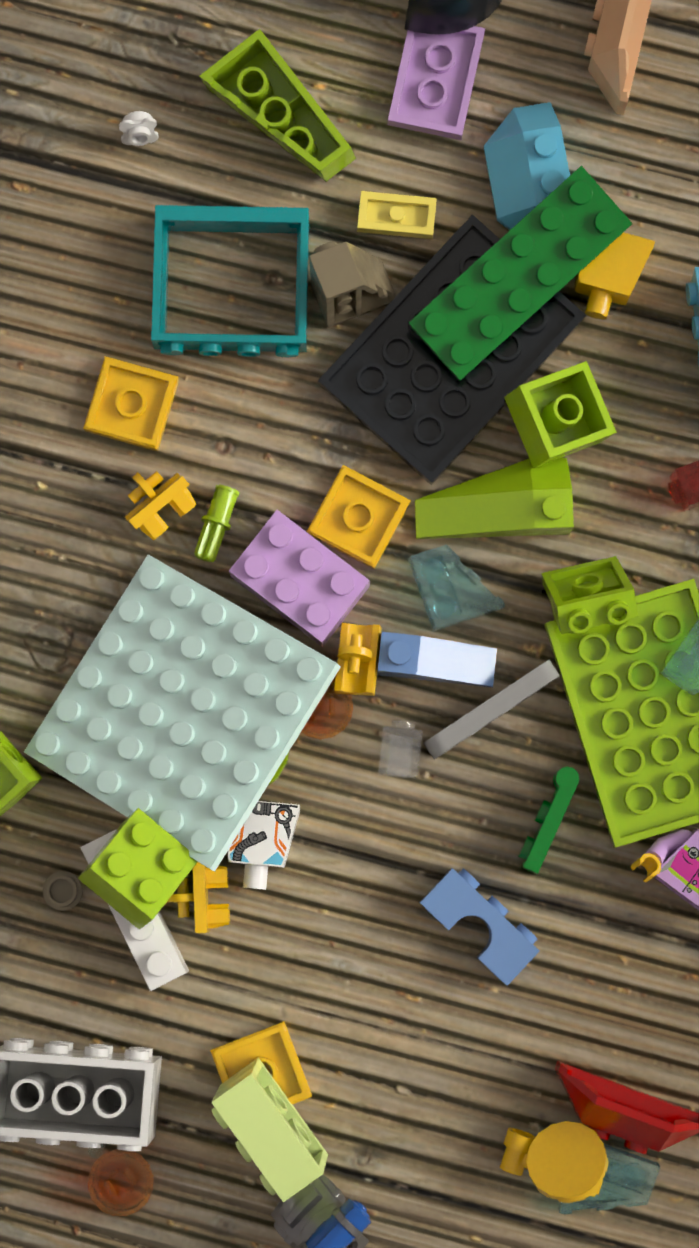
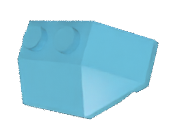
(525, 161)

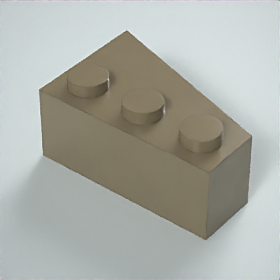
(348, 282)

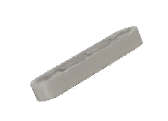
(491, 709)

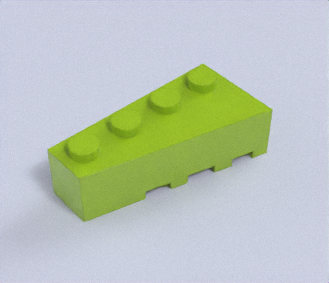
(273, 99)

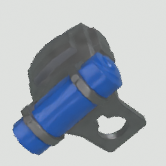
(321, 1218)

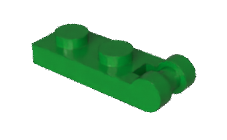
(549, 816)

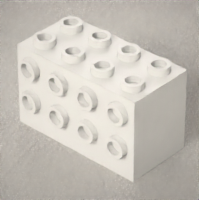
(78, 1094)

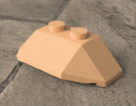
(616, 47)

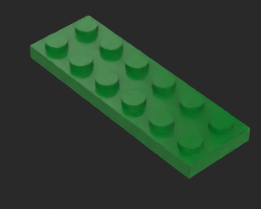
(520, 273)

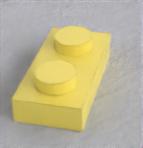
(396, 215)

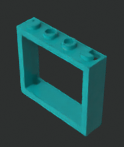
(228, 220)

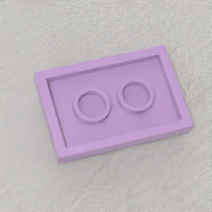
(436, 82)

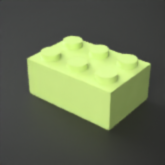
(269, 1131)

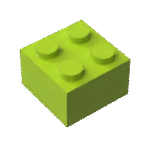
(560, 414)
(138, 869)

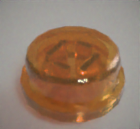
(330, 715)
(120, 1182)

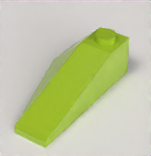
(501, 504)

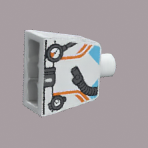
(264, 841)

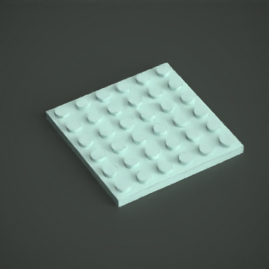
(182, 710)

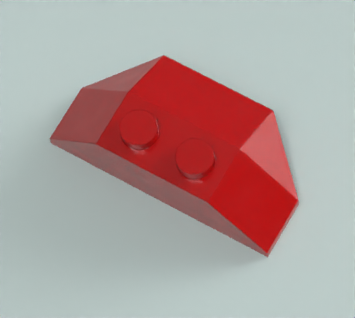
(626, 1112)

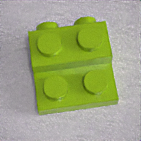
(590, 595)

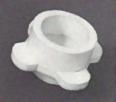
(138, 129)

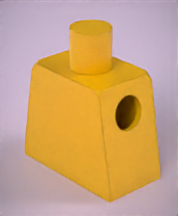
(613, 274)

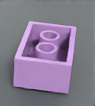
(299, 578)

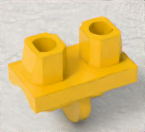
(145, 514)
(358, 659)
(205, 915)

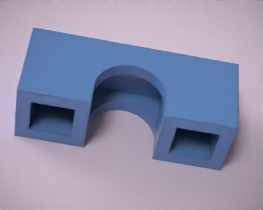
(507, 948)

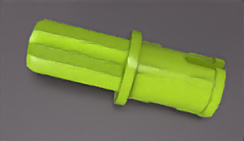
(216, 523)

